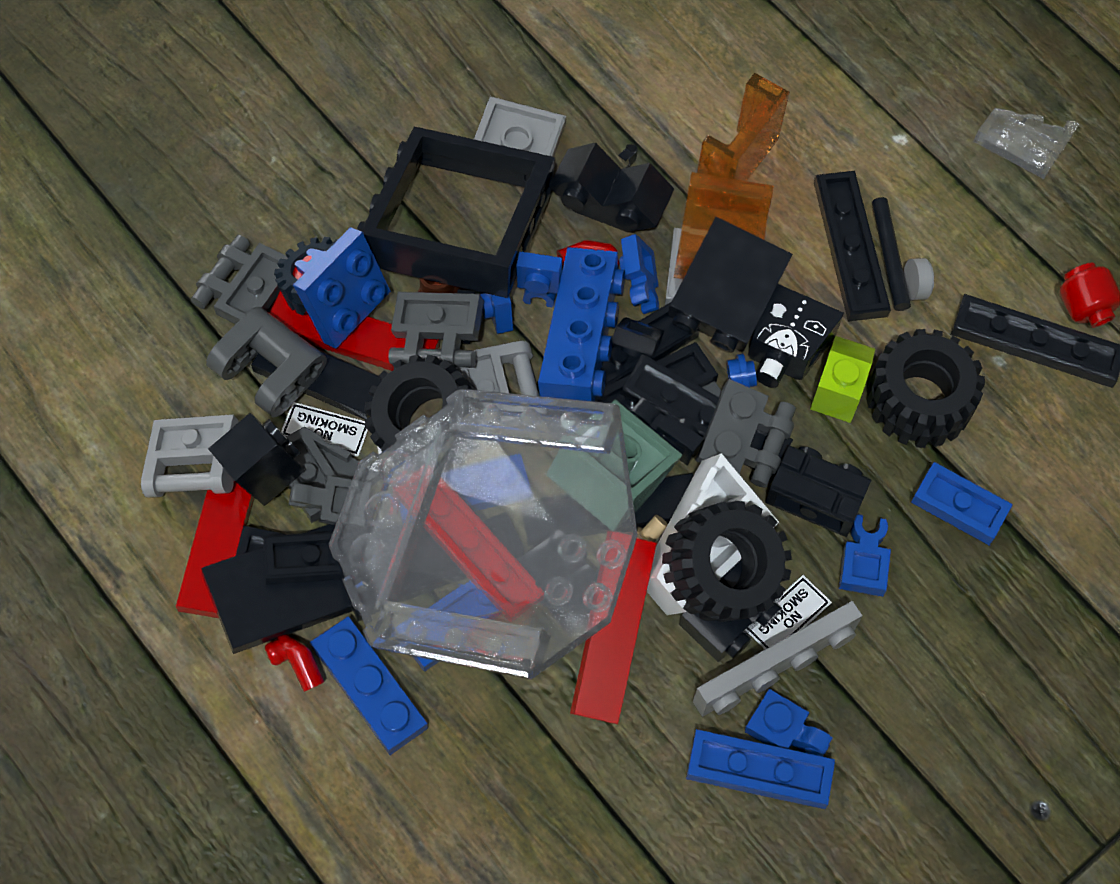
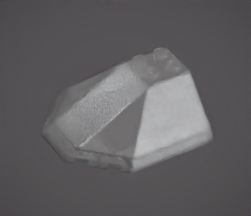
(491, 532)

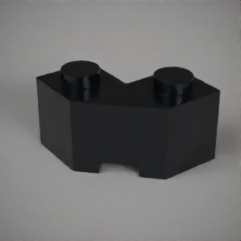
(604, 192)

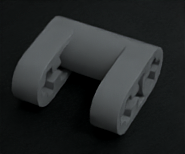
(263, 334)

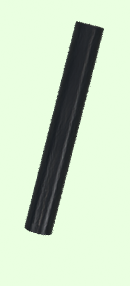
(891, 254)

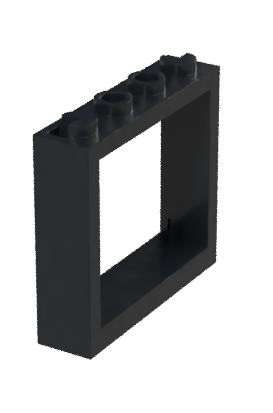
(447, 262)

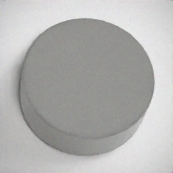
(919, 278)

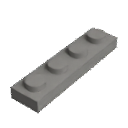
(763, 668)

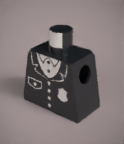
(791, 335)

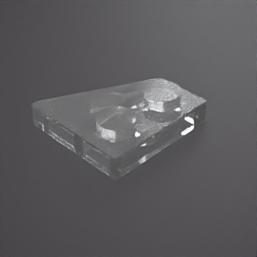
(1025, 139)

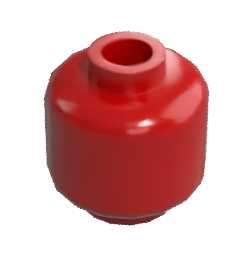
(1090, 294)

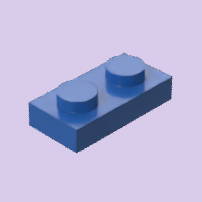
(961, 503)

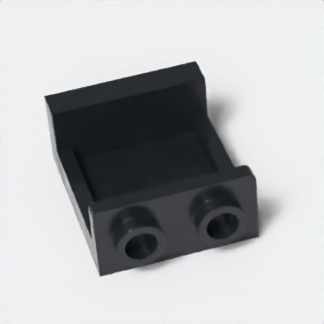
(728, 285)

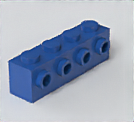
(581, 325)

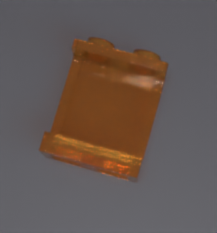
(758, 131)
(733, 200)

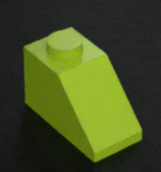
(843, 379)

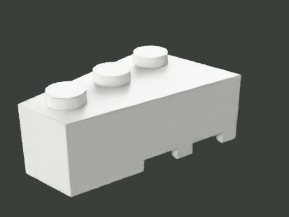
(711, 484)

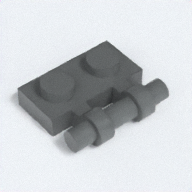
(251, 286)
(436, 317)
(734, 426)

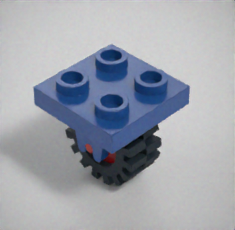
(333, 283)

